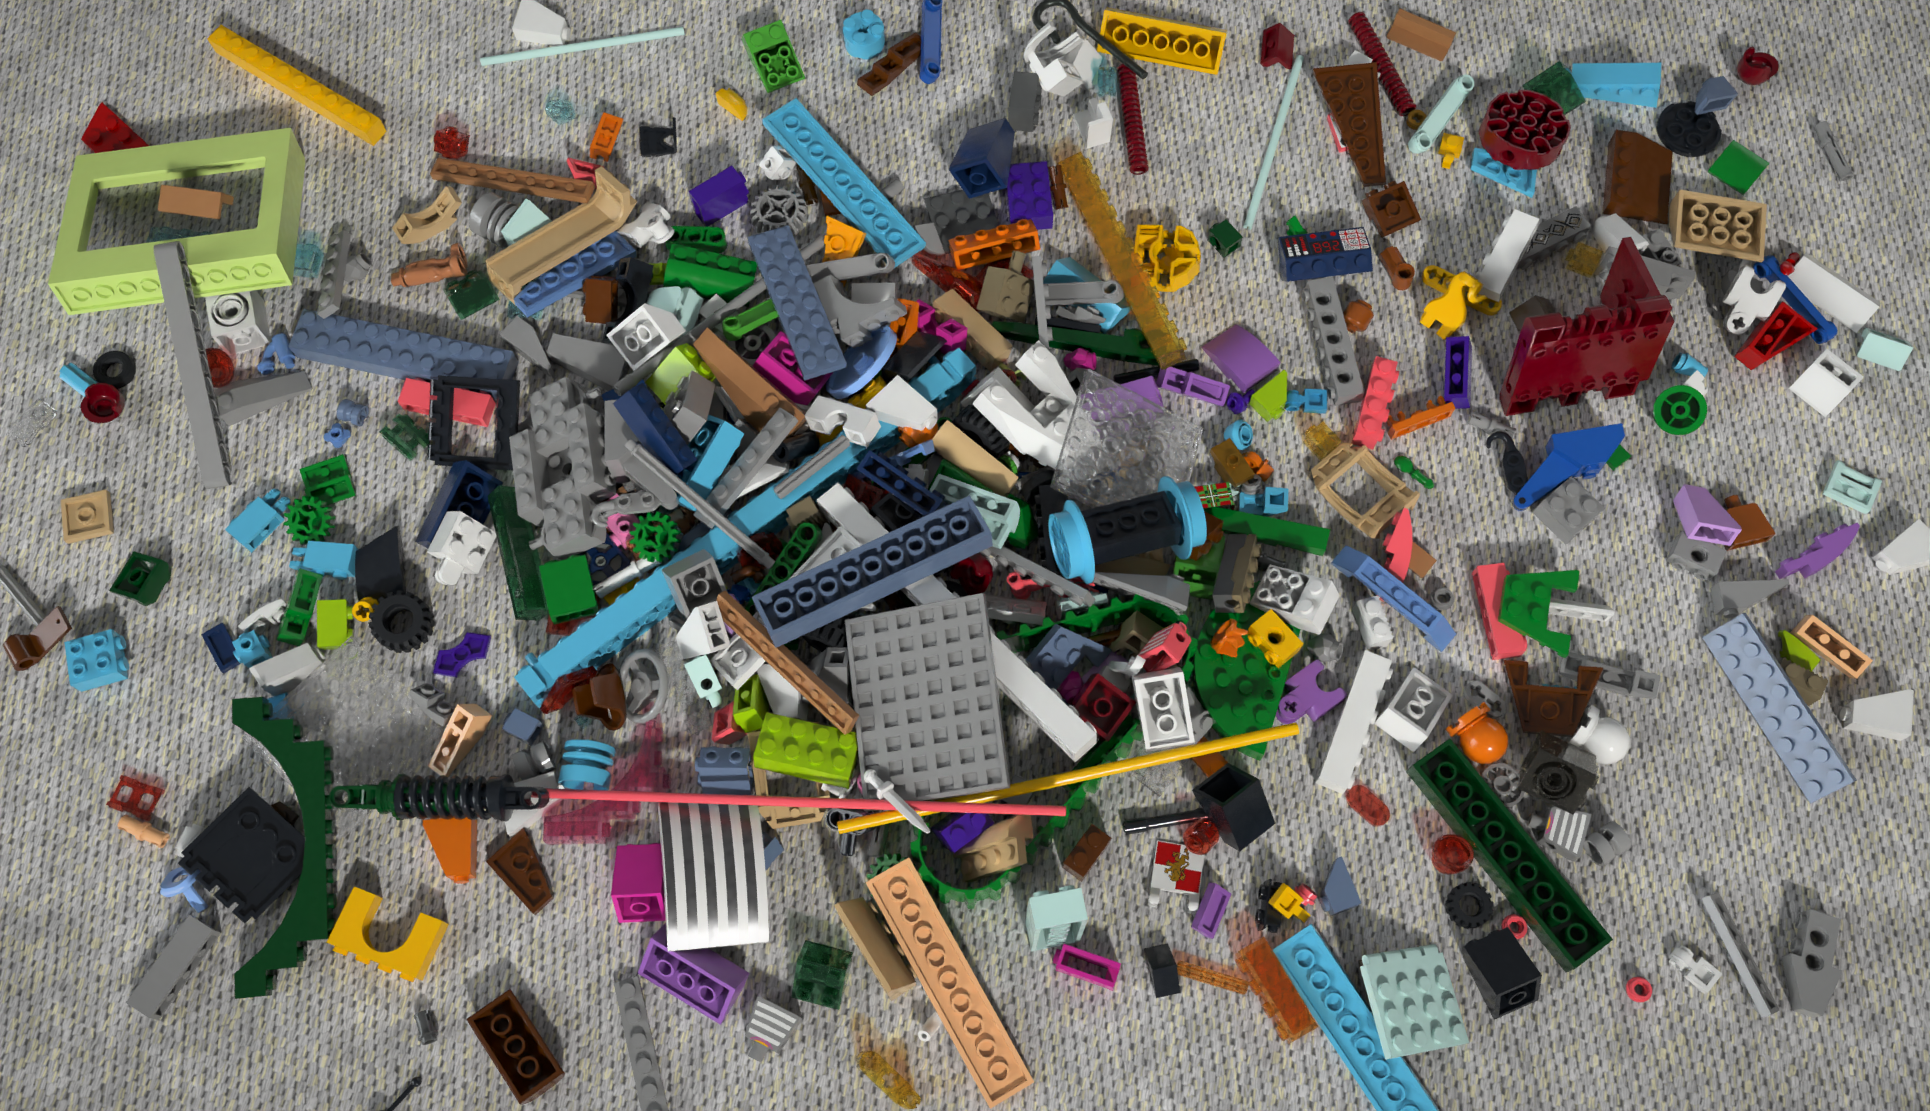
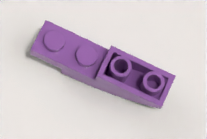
(1821, 552)

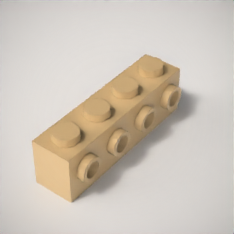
(982, 338)

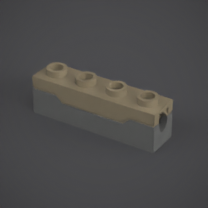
(1236, 573)

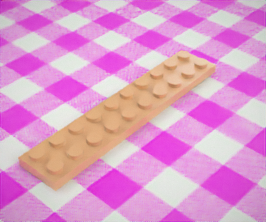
(949, 983)

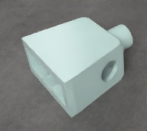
(699, 669)

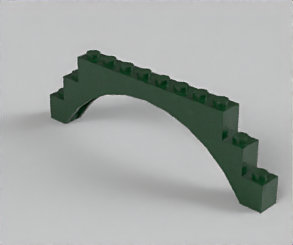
(312, 907)

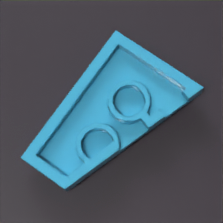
(1518, 180)

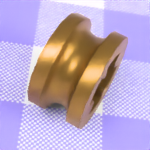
(1411, 123)

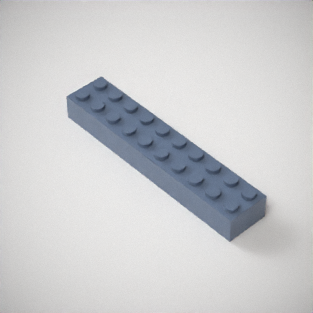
(396, 350)
(872, 571)

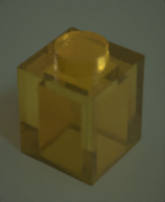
(1583, 259)
(1321, 440)

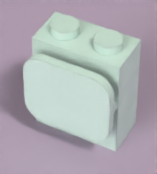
(681, 302)

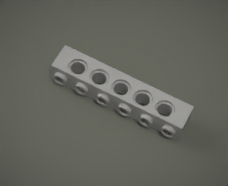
(1325, 291)

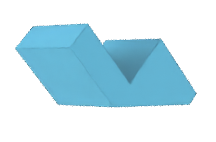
(1269, 503)

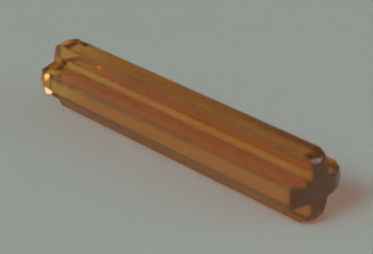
(1212, 977)

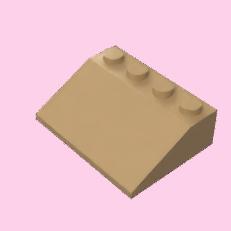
(1718, 225)
(876, 947)

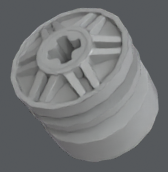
(490, 217)

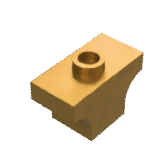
(1231, 463)

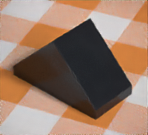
(1162, 970)

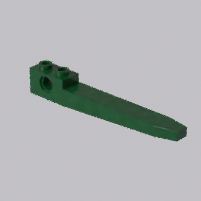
(1113, 347)

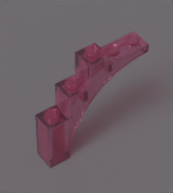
(590, 823)

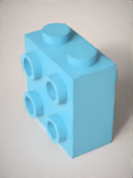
(96, 660)

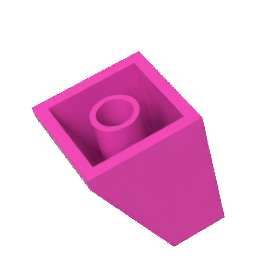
(638, 883)

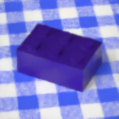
(1030, 194)

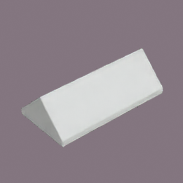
(1833, 293)

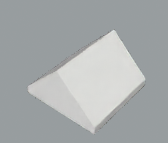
(1086, 62)

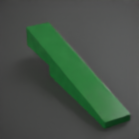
(1273, 530)

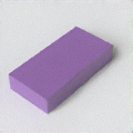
(1211, 910)

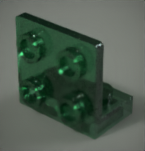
(1559, 86)

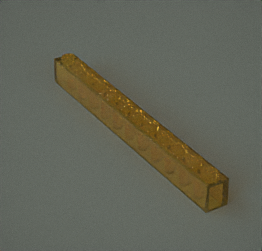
(1123, 262)

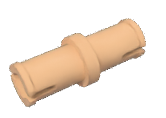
(143, 831)

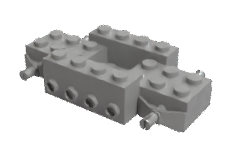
(562, 437)

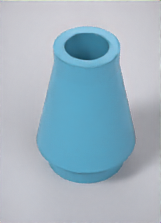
(1687, 365)

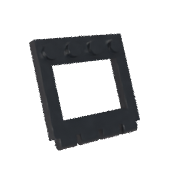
(442, 409)

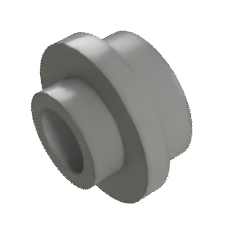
(1446, 593)

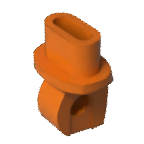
(1257, 465)

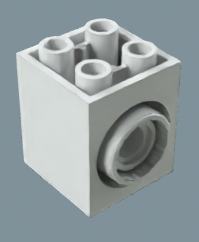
(238, 321)

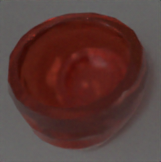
(220, 367)
(1451, 854)

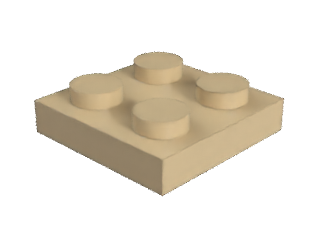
(87, 516)

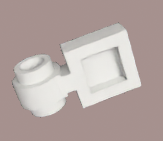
(1699, 972)

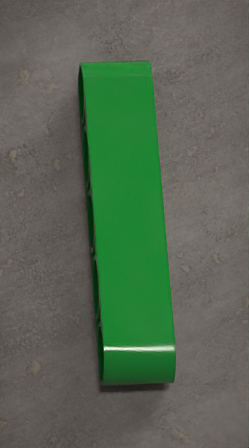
(786, 559)

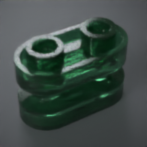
(406, 425)

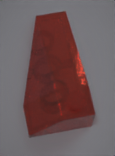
(949, 278)

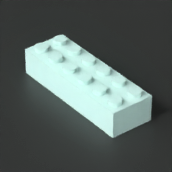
(1055, 918)

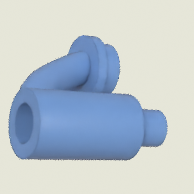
(286, 356)

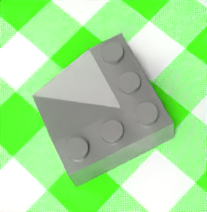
(689, 405)

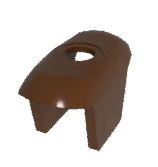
(600, 695)

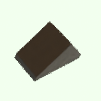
(1532, 307)

